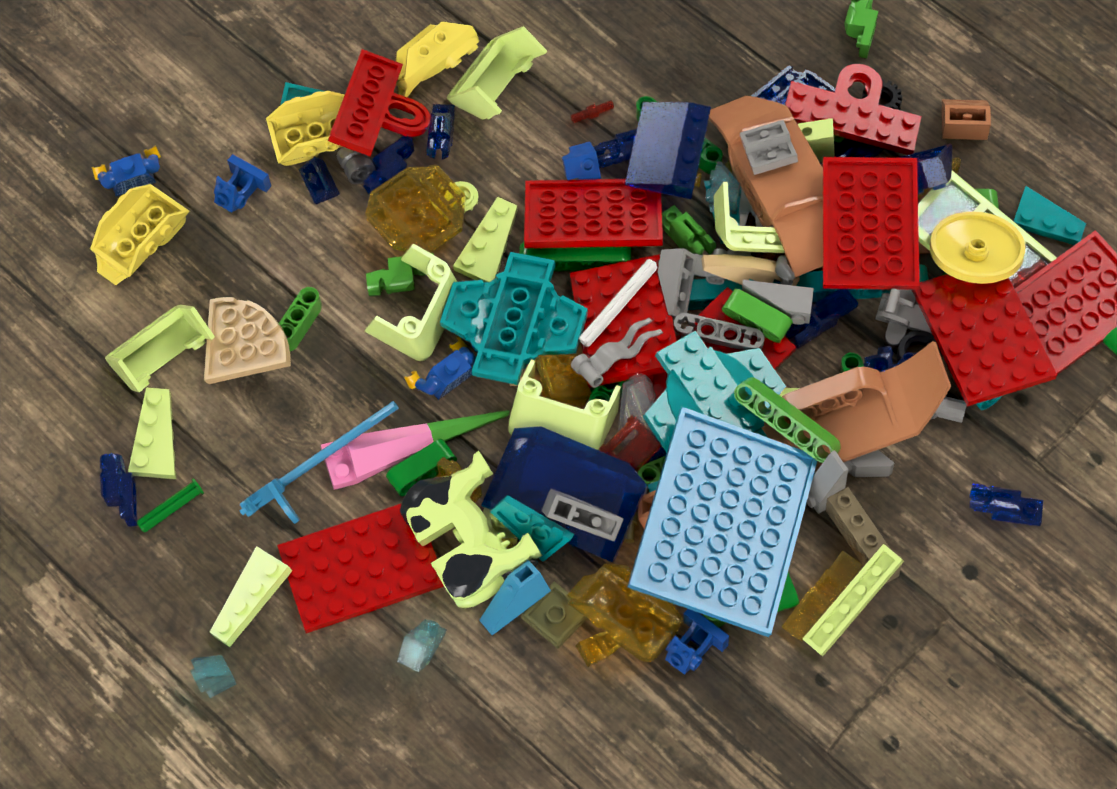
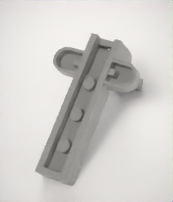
(901, 314)

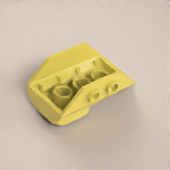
(432, 52)
(303, 127)
(134, 231)

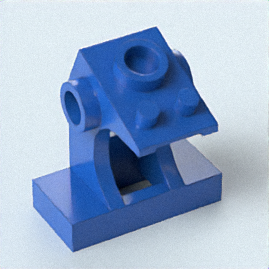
(244, 176)
(701, 633)

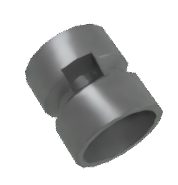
(355, 165)

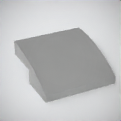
(768, 147)

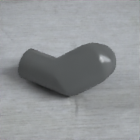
(784, 271)

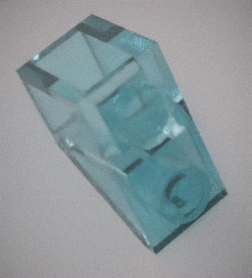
(717, 177)
(421, 644)
(212, 674)

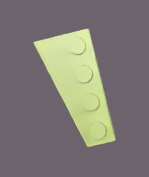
(486, 247)
(153, 445)
(253, 589)

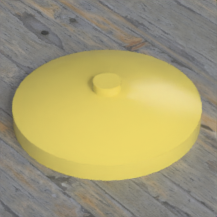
(977, 247)

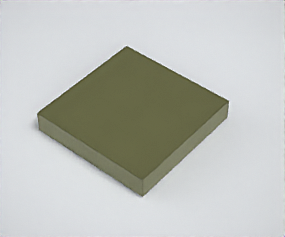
(554, 616)

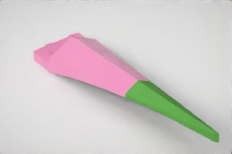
(382, 449)

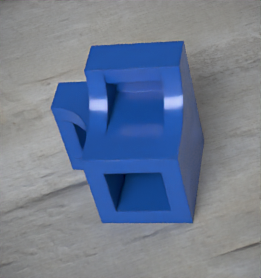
(581, 162)

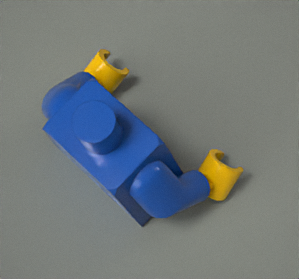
(129, 171)
(447, 373)

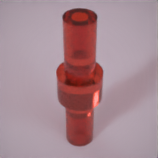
(592, 111)
(1026, 273)

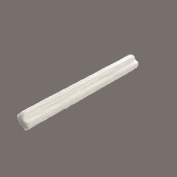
(618, 302)

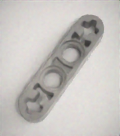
(720, 328)

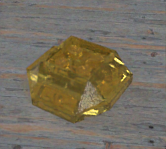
(417, 191)

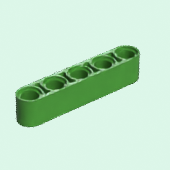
(775, 419)

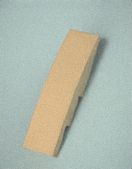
(740, 268)

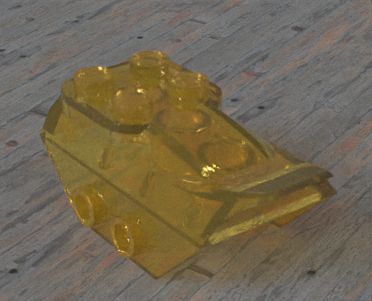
(632, 618)

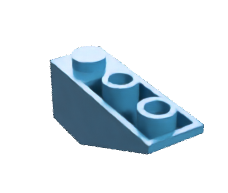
(517, 594)

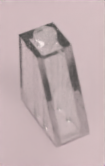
(636, 399)

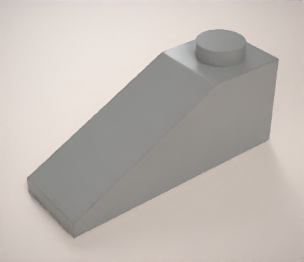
(676, 279)
(788, 299)
(827, 481)
(581, 515)

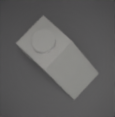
(870, 465)

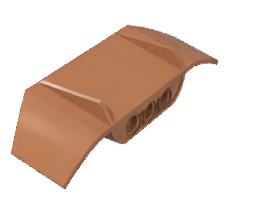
(782, 197)
(871, 406)

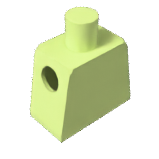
(820, 137)

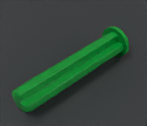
(169, 506)

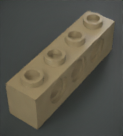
(856, 526)

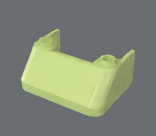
(493, 71)
(742, 237)
(412, 335)
(158, 344)
(585, 425)

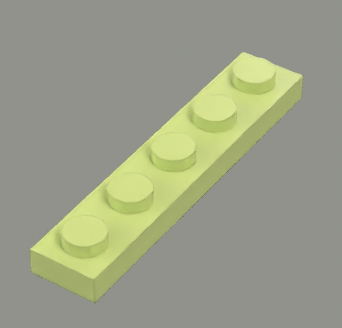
(853, 600)

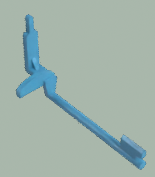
(277, 486)

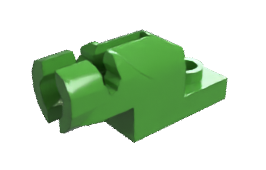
(861, 24)
(686, 232)
(396, 279)

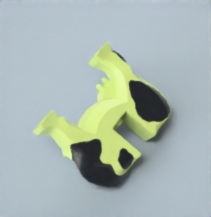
(482, 560)

